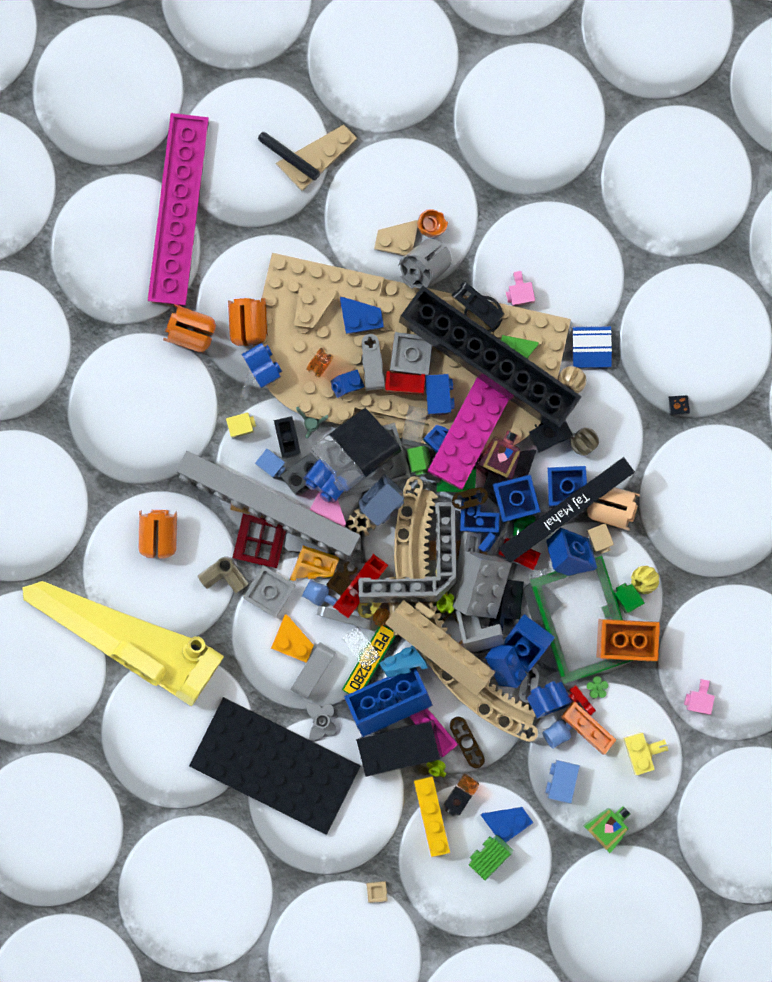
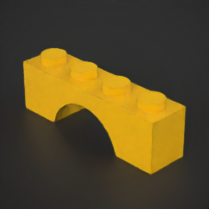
(431, 816)

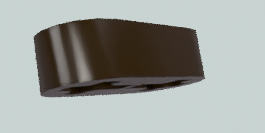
(468, 493)

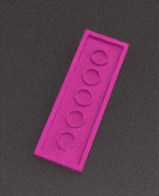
(468, 434)

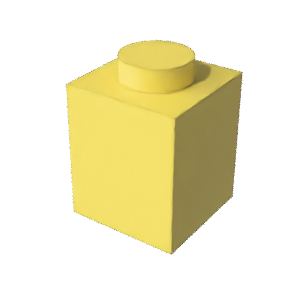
(240, 425)

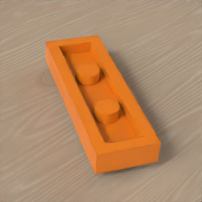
(588, 728)

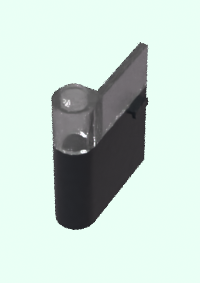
(356, 449)

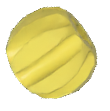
(645, 579)

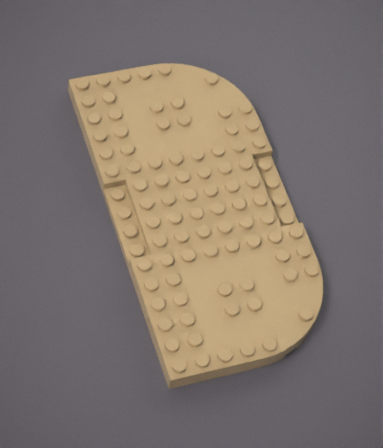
(296, 347)

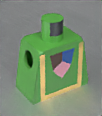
(608, 827)

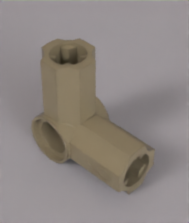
(215, 573)

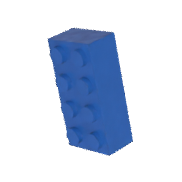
(388, 701)

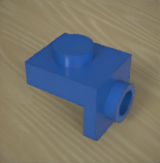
(346, 383)

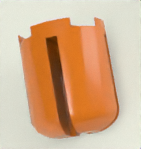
(247, 321)
(188, 338)
(166, 534)

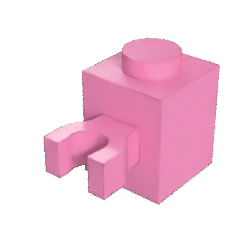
(521, 292)
(700, 700)

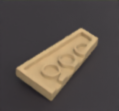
(319, 155)

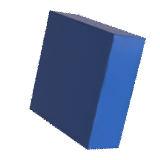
(488, 542)

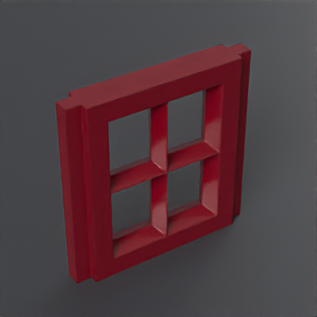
(276, 545)

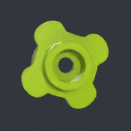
(446, 603)
(436, 768)

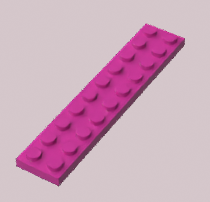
(178, 209)

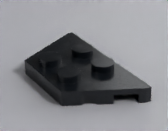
(522, 469)

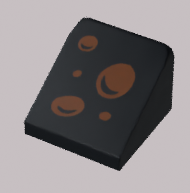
(679, 405)

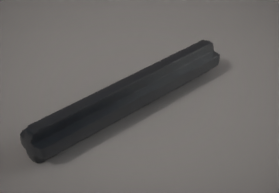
(289, 156)

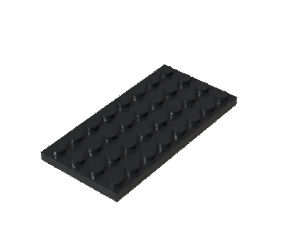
(274, 765)

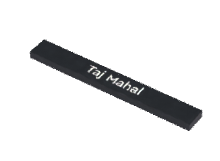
(566, 509)

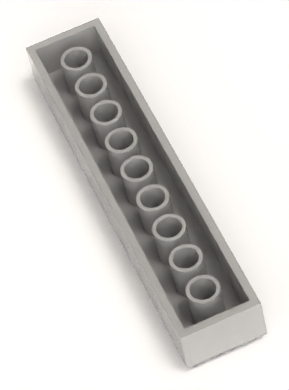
(269, 505)

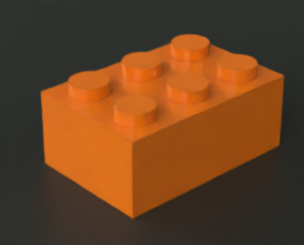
(628, 639)

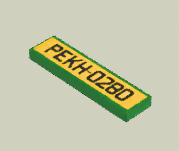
(360, 676)

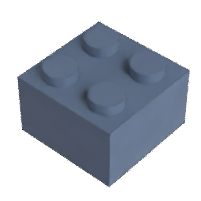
(381, 500)

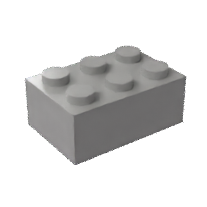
(482, 585)

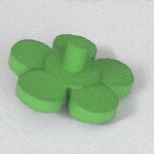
(597, 688)

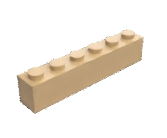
(440, 647)

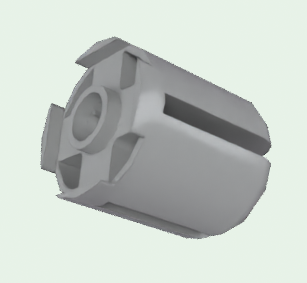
(417, 261)

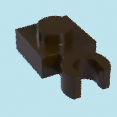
(340, 580)

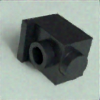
(456, 793)

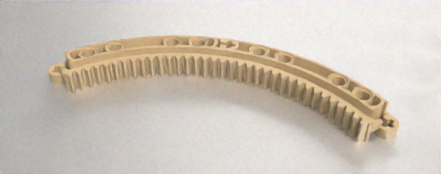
(410, 563)

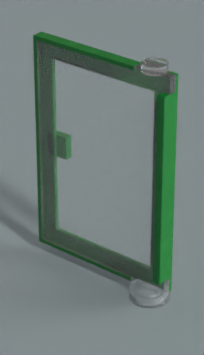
(571, 614)

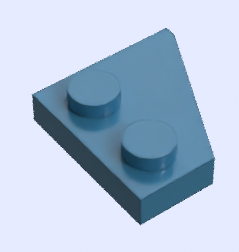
(402, 662)

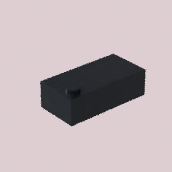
(399, 748)

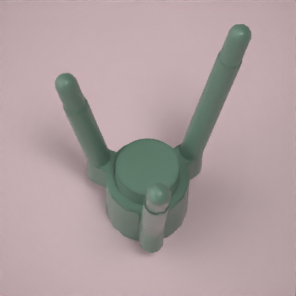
(311, 424)

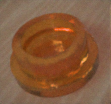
(381, 616)

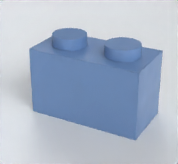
(563, 781)

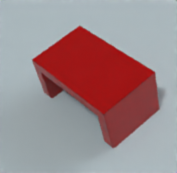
(404, 383)

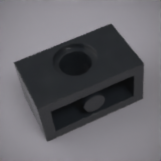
(287, 437)
(542, 442)

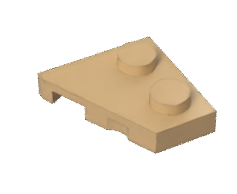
(397, 238)

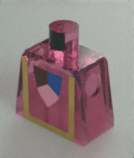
(501, 455)

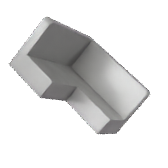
(474, 637)

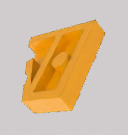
(314, 564)
(292, 641)

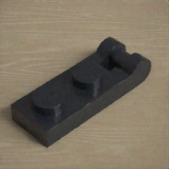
(478, 305)

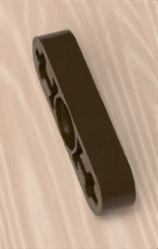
(468, 757)

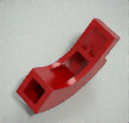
(350, 598)

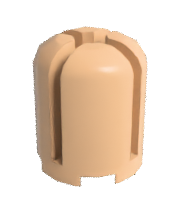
(611, 515)

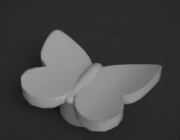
(321, 720)

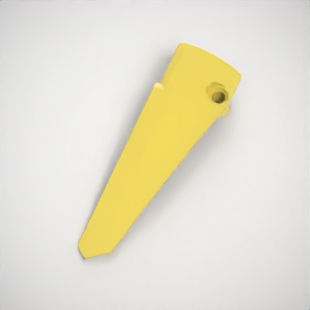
(141, 647)

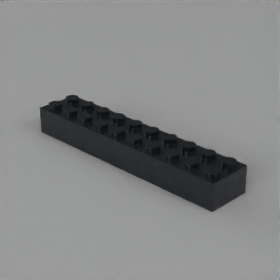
(489, 359)

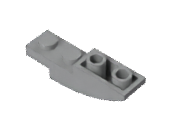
(469, 544)

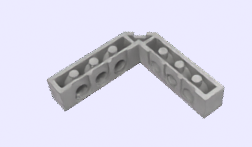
(426, 589)

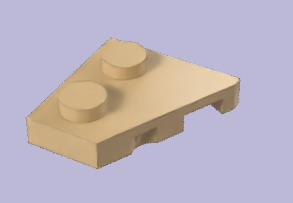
(311, 306)

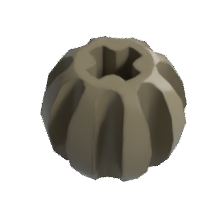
(584, 441)

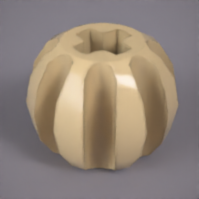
(573, 378)
(361, 528)

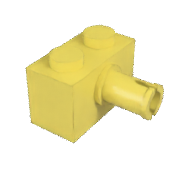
(641, 752)

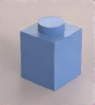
(271, 464)

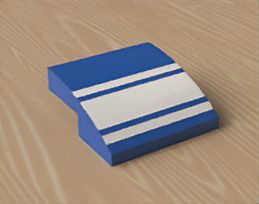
(592, 346)

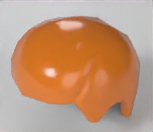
(432, 223)

